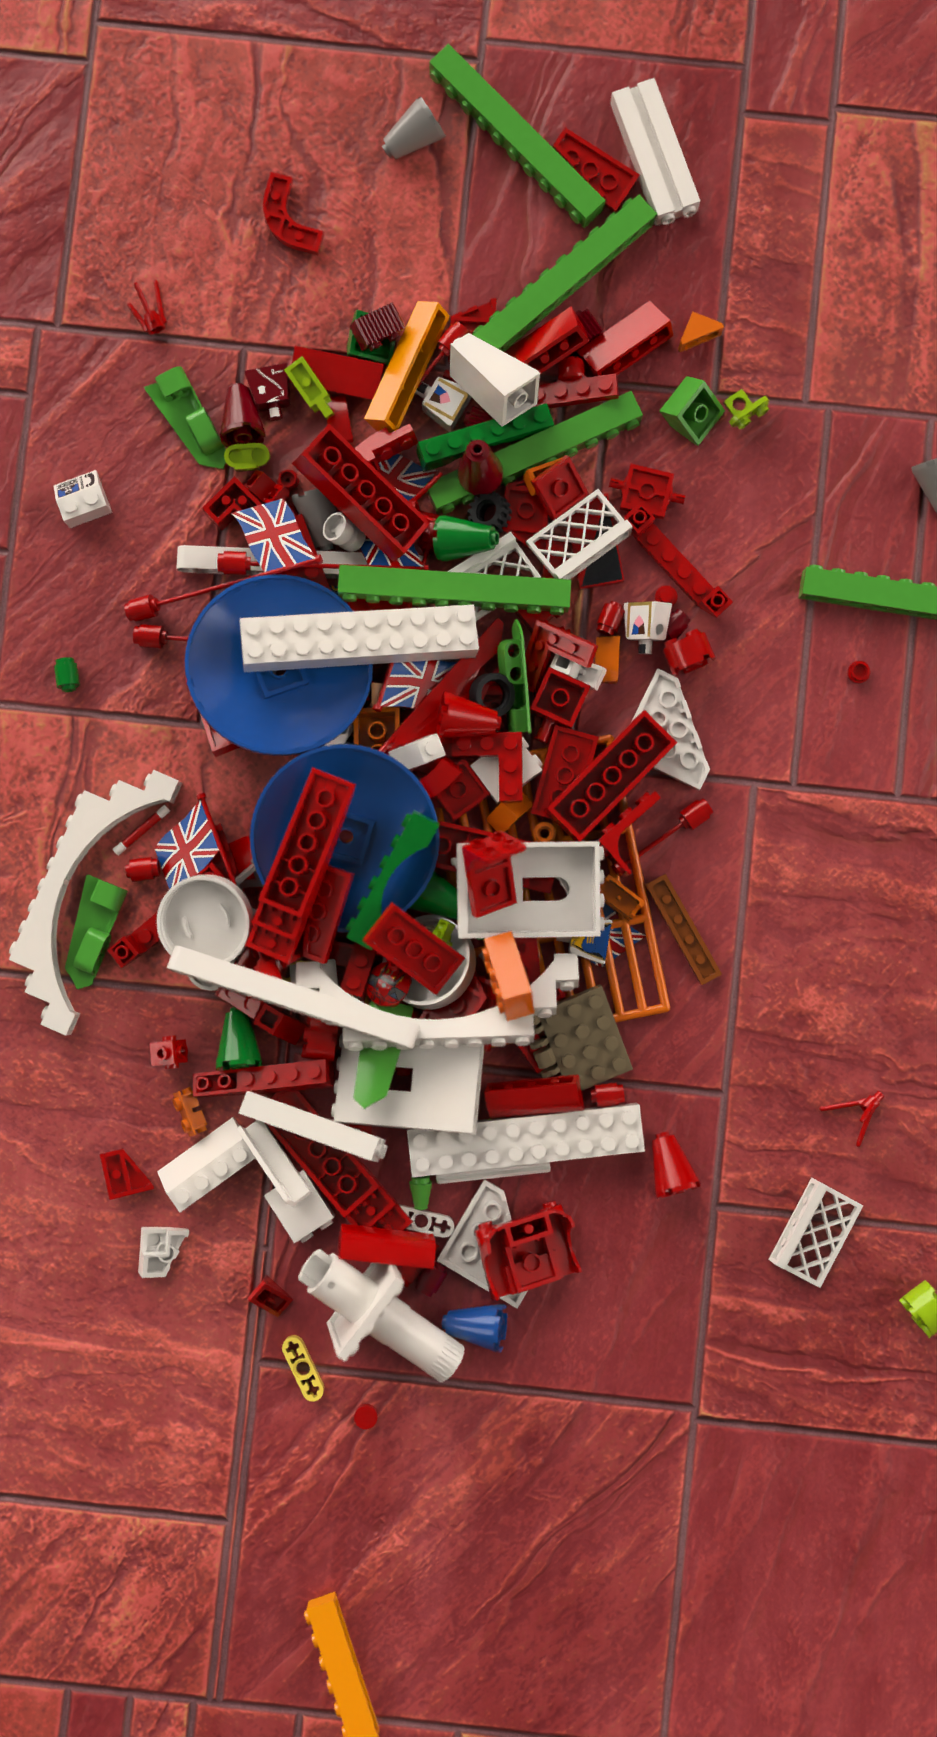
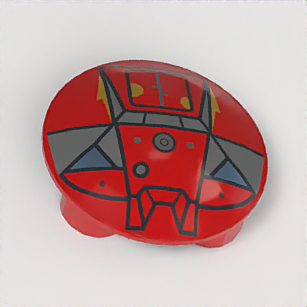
(387, 986)

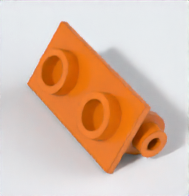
(184, 1104)

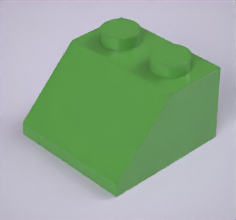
(692, 409)

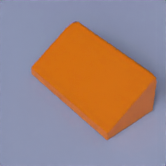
(608, 657)

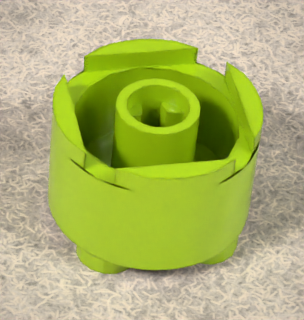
(922, 1305)

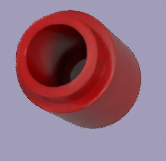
(610, 618)
(142, 869)
(607, 1095)

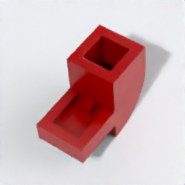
(265, 488)

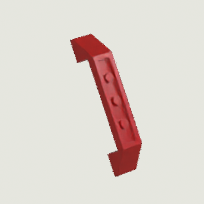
(673, 562)
(146, 936)

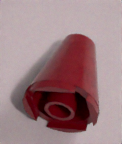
(240, 418)
(480, 469)

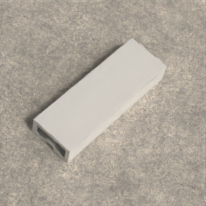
(655, 151)
(313, 1127)

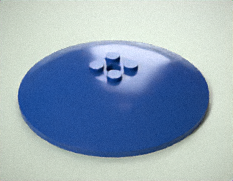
(260, 708)
(375, 815)

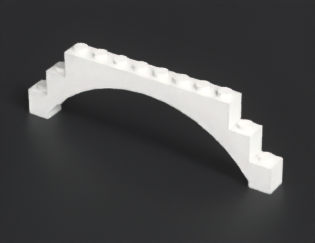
(38, 934)
(470, 1030)

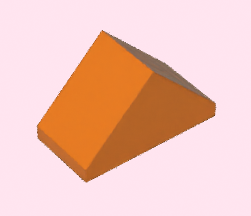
(699, 330)
(508, 813)

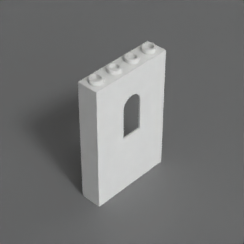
(571, 917)
(441, 1094)

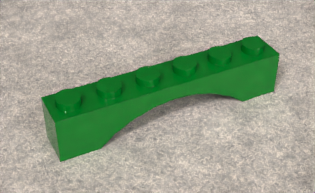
(451, 446)
(415, 836)

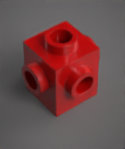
(169, 1052)

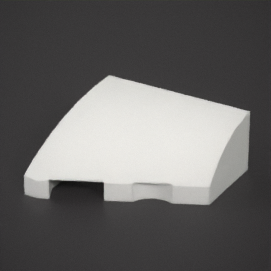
(158, 1249)

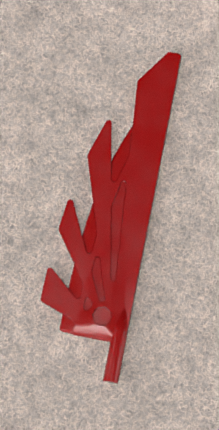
(457, 681)

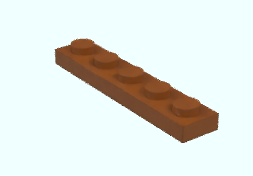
(683, 929)

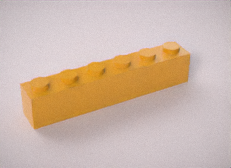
(407, 366)
(341, 1667)

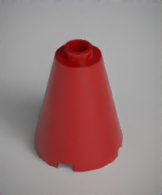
(465, 718)
(671, 1167)

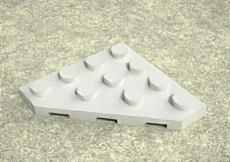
(669, 708)
(462, 1249)

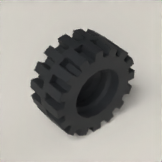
(485, 501)

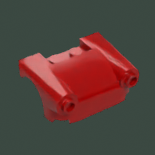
(527, 1251)

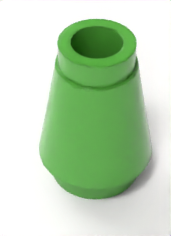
(420, 1191)

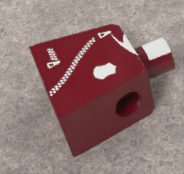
(270, 389)

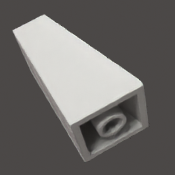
(493, 378)

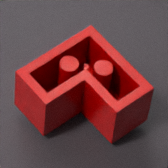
(229, 499)

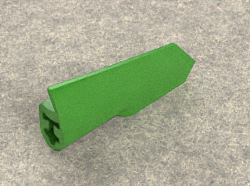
(188, 418)
(519, 715)
(92, 929)
(377, 1066)

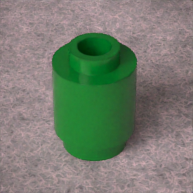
(66, 674)

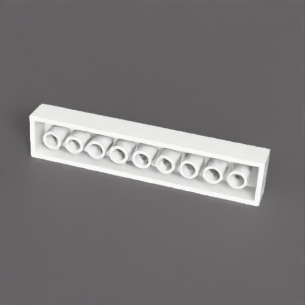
(358, 638)
(528, 1140)

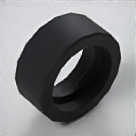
(506, 686)

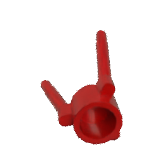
(152, 320)

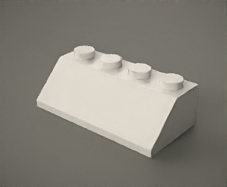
(205, 1165)

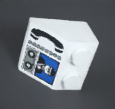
(81, 499)

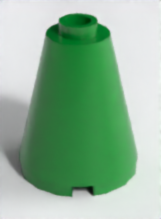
(462, 538)
(438, 898)
(237, 1043)

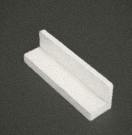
(275, 1162)

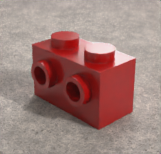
(529, 956)

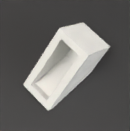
(419, 751)

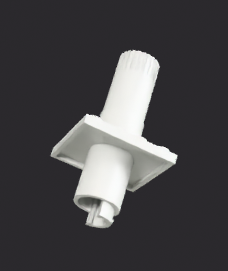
(370, 1306)

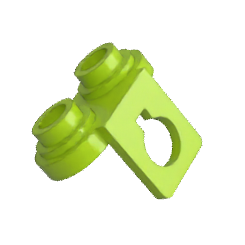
(741, 418)
(247, 456)

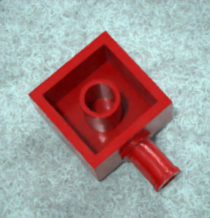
(557, 702)

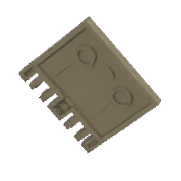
(581, 1040)

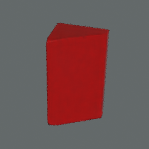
(242, 854)

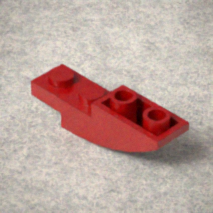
(383, 445)

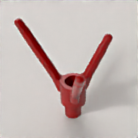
(429, 516)
(867, 1105)

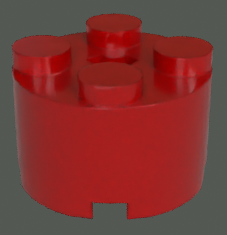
(688, 653)
(320, 1040)

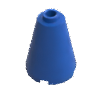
(478, 1325)

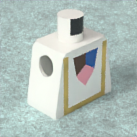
(443, 402)
(646, 623)

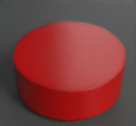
(366, 1416)

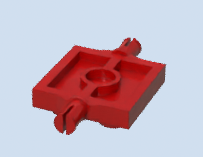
(649, 487)

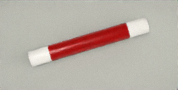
(141, 830)

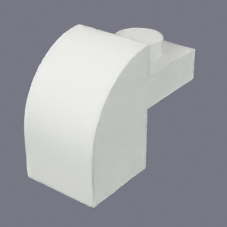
(592, 676)

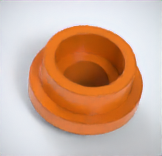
(544, 826)

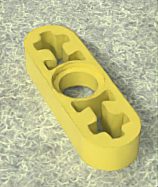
(316, 1380)

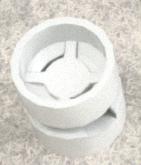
(343, 532)

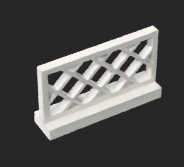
(594, 548)
(483, 560)
(797, 1228)

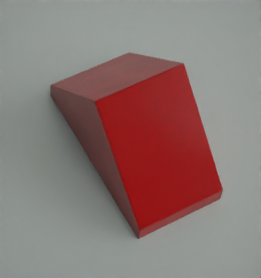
(270, 1297)

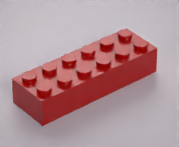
(361, 493)
(610, 776)

